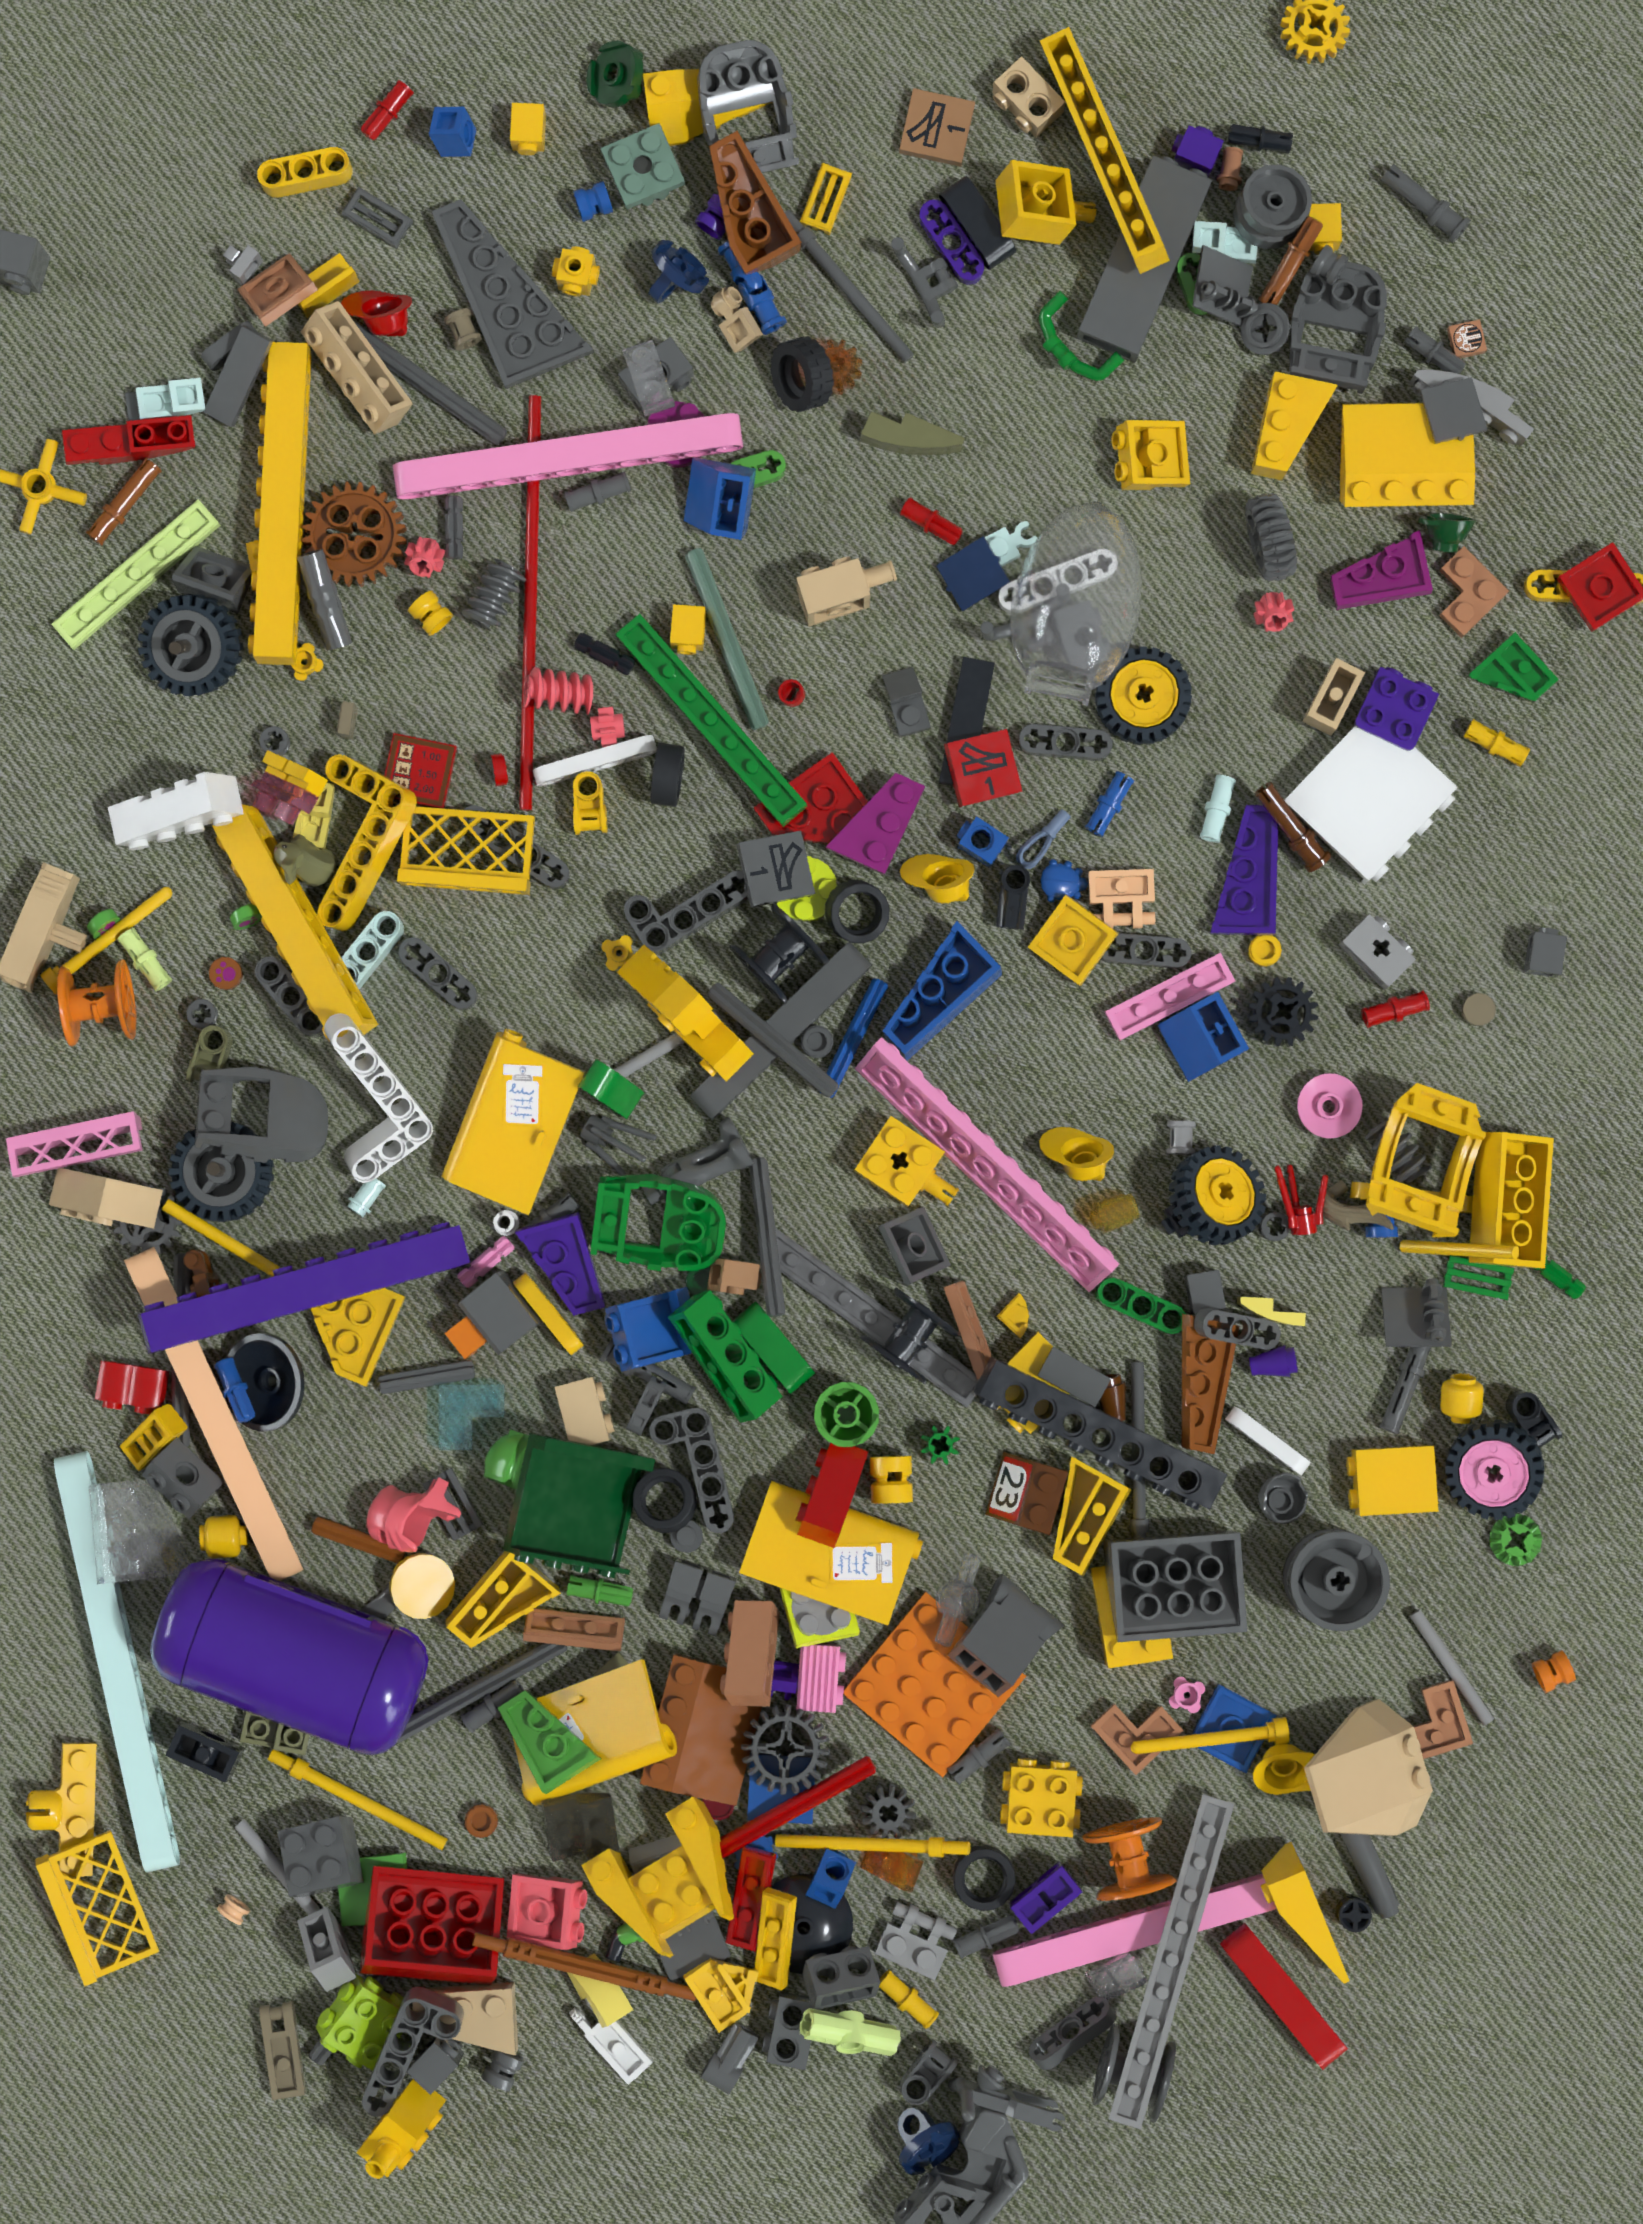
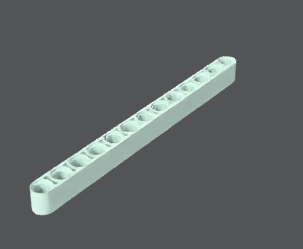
(118, 1674)

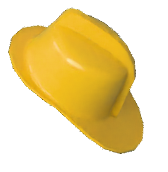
(940, 876)
(1080, 1153)
(1282, 1770)

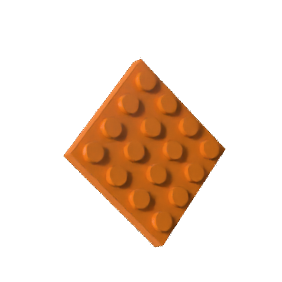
(923, 1692)

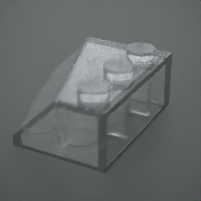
(133, 1533)

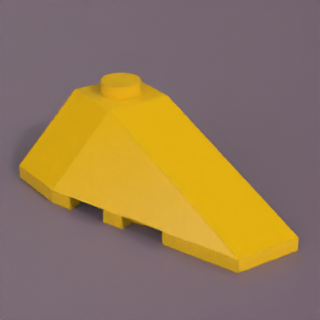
(675, 104)
(1296, 1903)

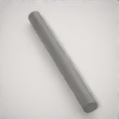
(650, 1054)
(1451, 1667)
(272, 1862)

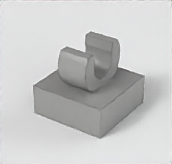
(243, 264)

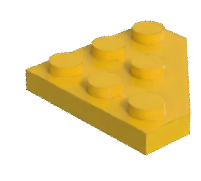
(358, 1331)

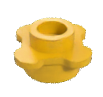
(313, 663)
(611, 947)

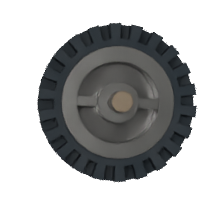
(190, 645)
(218, 1184)

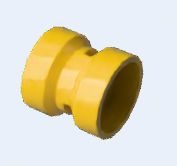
(430, 613)

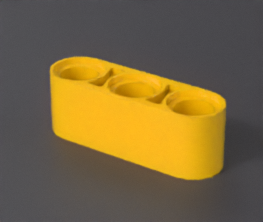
(290, 166)

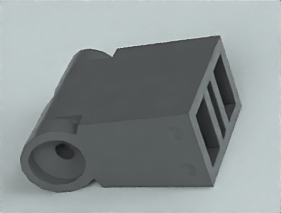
(1004, 1637)

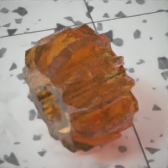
(847, 363)

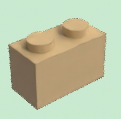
(1333, 696)
(584, 1412)

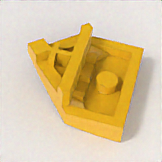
(722, 1990)

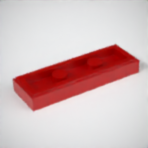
(753, 1878)

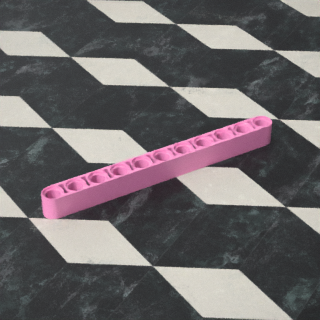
(568, 456)

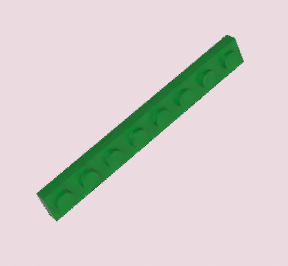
(711, 720)

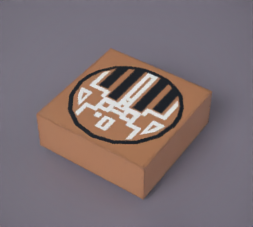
(1467, 339)

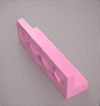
(73, 1136)

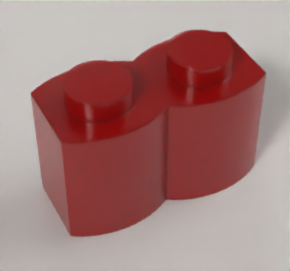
(132, 1386)

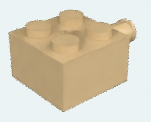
(839, 588)

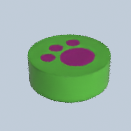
(245, 917)
(102, 922)

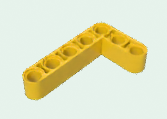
(366, 839)

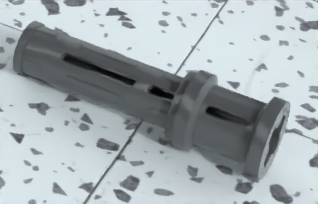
(1437, 211)
(682, 1391)

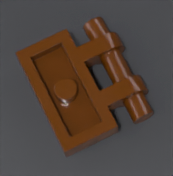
(203, 1272)

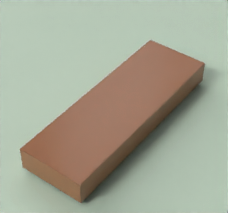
(968, 1326)
(574, 1629)

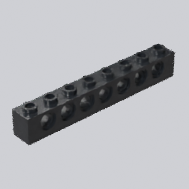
(1205, 1479)

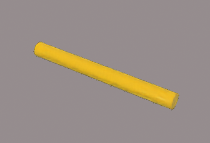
(219, 1237)
(1459, 1249)

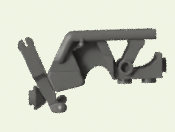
(994, 2159)

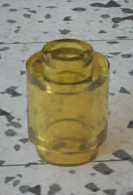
(1114, 1212)

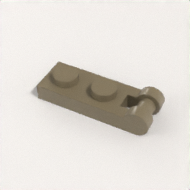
(282, 2051)

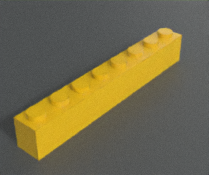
(1104, 150)
(292, 922)

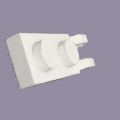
(615, 2046)

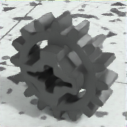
(143, 1234)

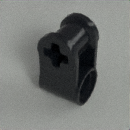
(1536, 1421)

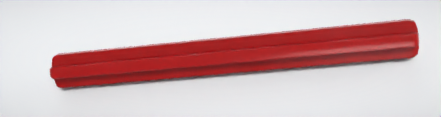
(796, 1805)

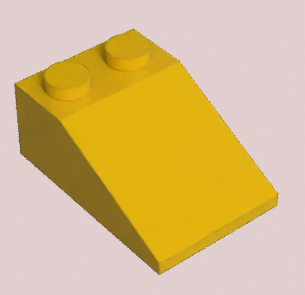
(1122, 1653)

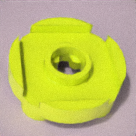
(812, 907)

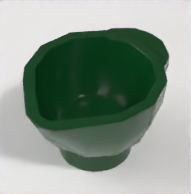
(1447, 530)

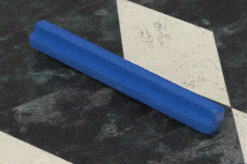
(856, 1030)

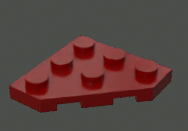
(830, 801)

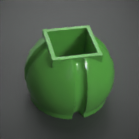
(505, 1459)

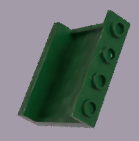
(573, 1505)

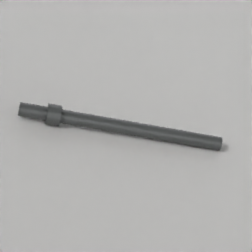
(808, 241)
(1139, 1524)

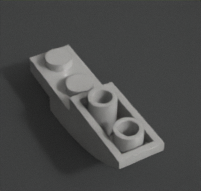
(1492, 401)

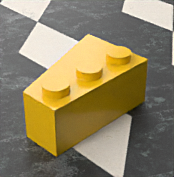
(499, 1598)

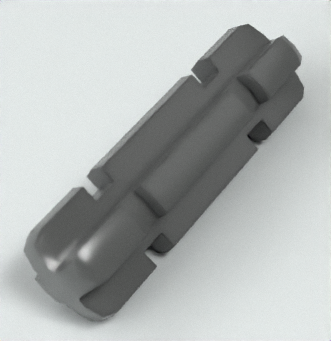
(454, 527)

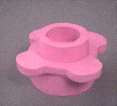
(1192, 1703)

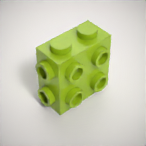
(359, 2021)

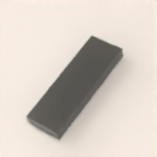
(238, 376)

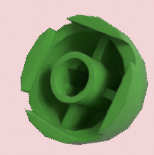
(846, 1414)

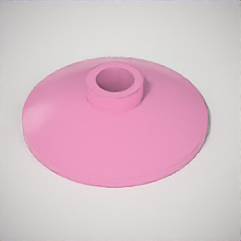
(1346, 1104)

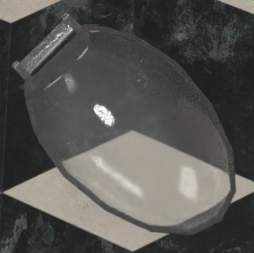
(1076, 602)

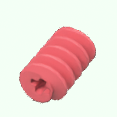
(558, 690)

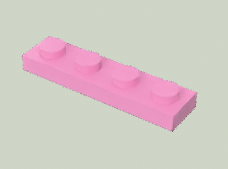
(1169, 996)

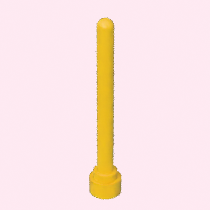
(50, 975)
(1274, 1731)

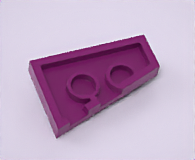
(1387, 576)
(880, 825)

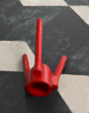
(1300, 1217)

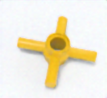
(51, 489)

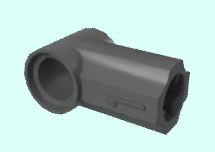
(726, 2065)

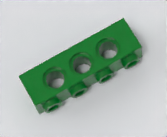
(709, 1350)

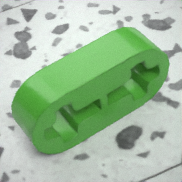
(1185, 280)
(759, 461)

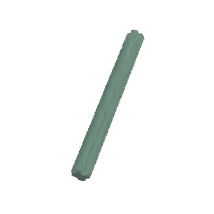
(726, 638)

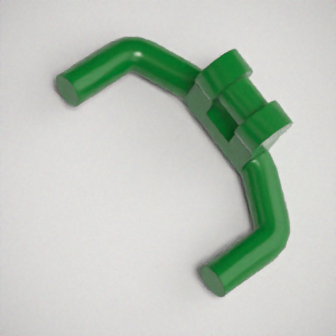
(1066, 357)

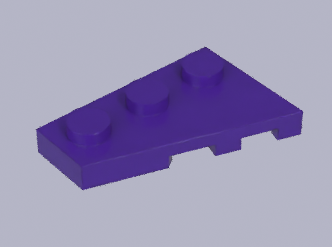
(564, 1256)

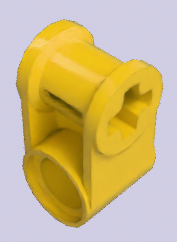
(589, 806)

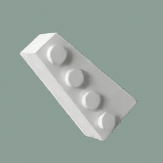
(176, 809)

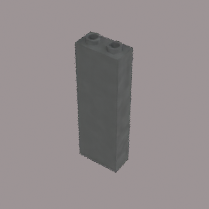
(1124, 298)

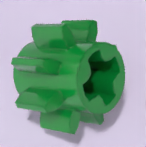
(937, 1435)

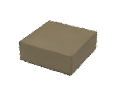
(347, 720)

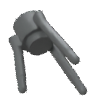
(598, 1132)

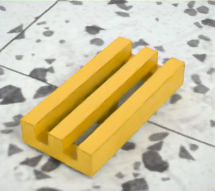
(817, 223)

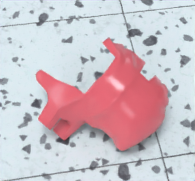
(404, 1517)

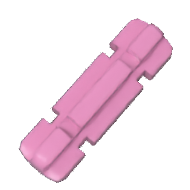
(485, 1261)

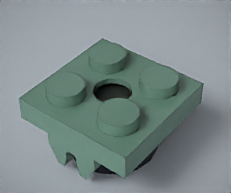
(643, 167)

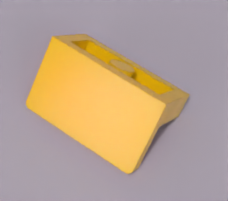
(331, 281)

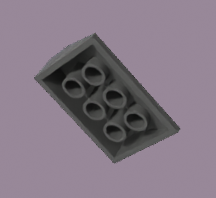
(1176, 1585)

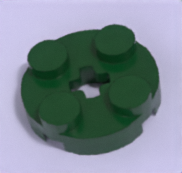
(628, 80)

